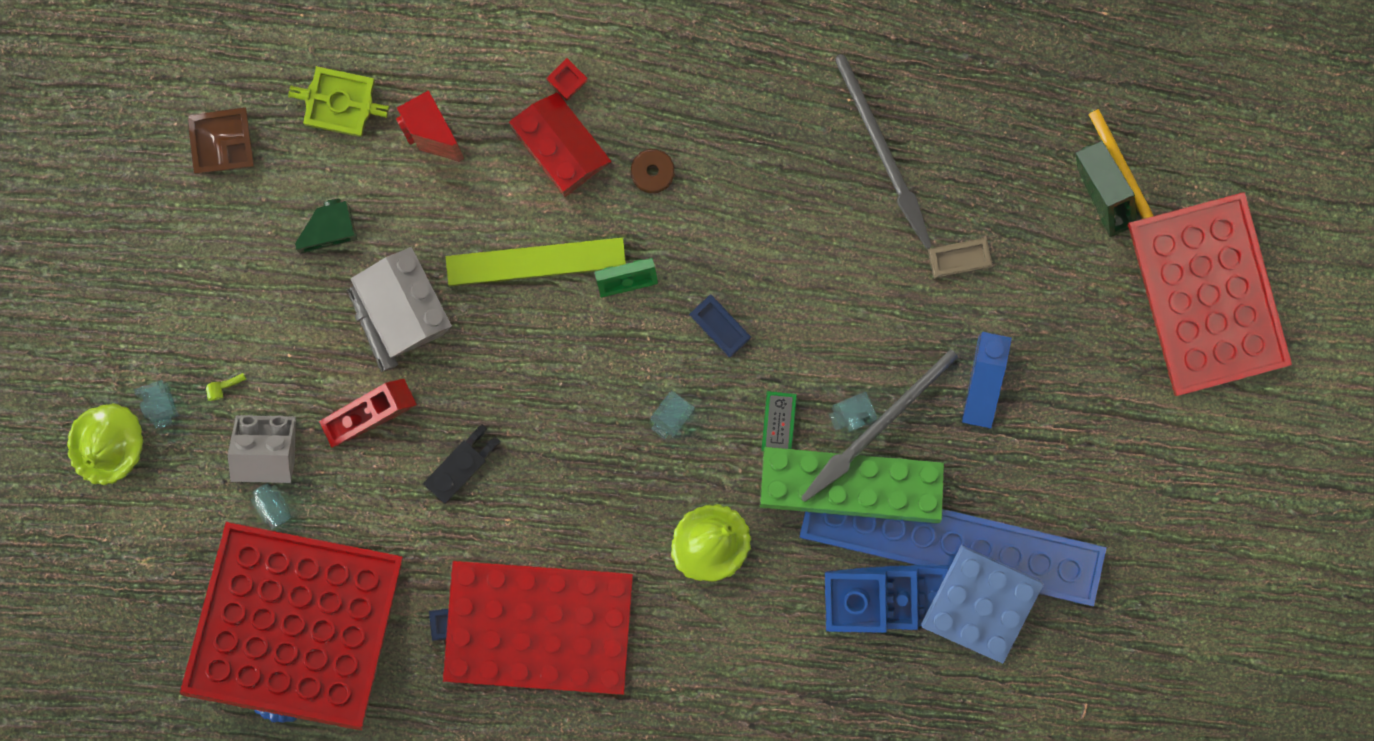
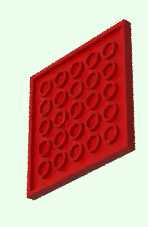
(292, 626)

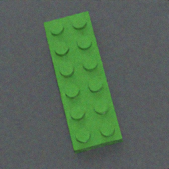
(869, 489)

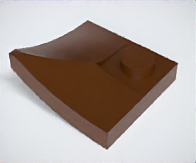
(220, 141)

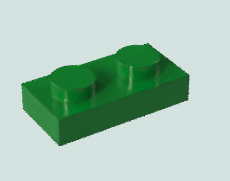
(626, 277)

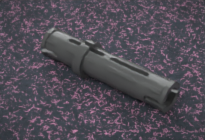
(379, 351)

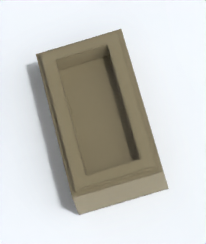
(960, 258)

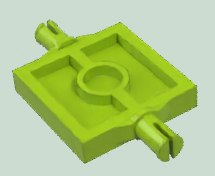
(339, 101)

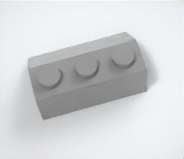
(401, 302)

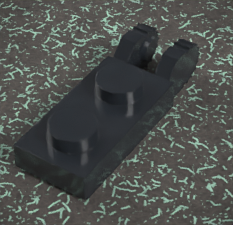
(459, 466)

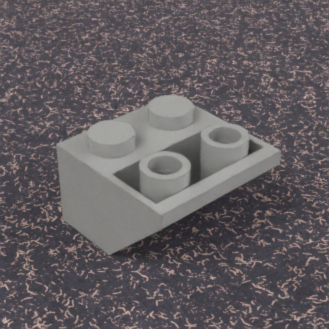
(262, 449)

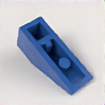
(986, 379)

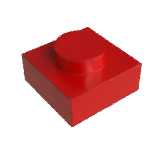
(567, 79)

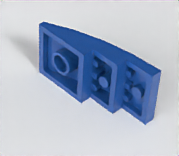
(880, 597)

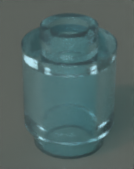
(271, 506)

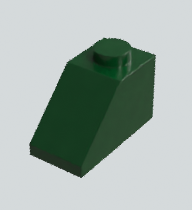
(327, 227)

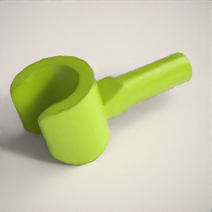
(214, 389)

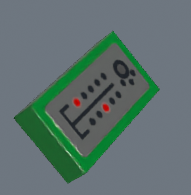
(779, 420)

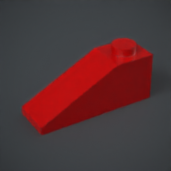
(368, 412)

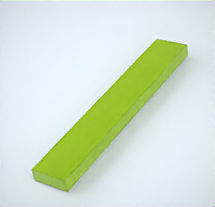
(534, 262)

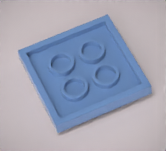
(982, 604)

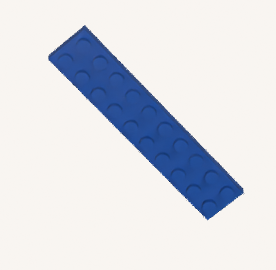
(1064, 565)

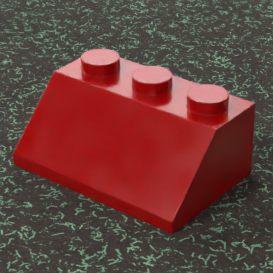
(427, 128)
(559, 143)

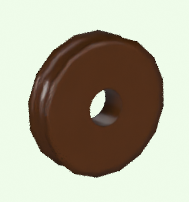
(650, 158)

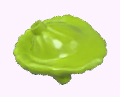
(105, 443)
(710, 543)

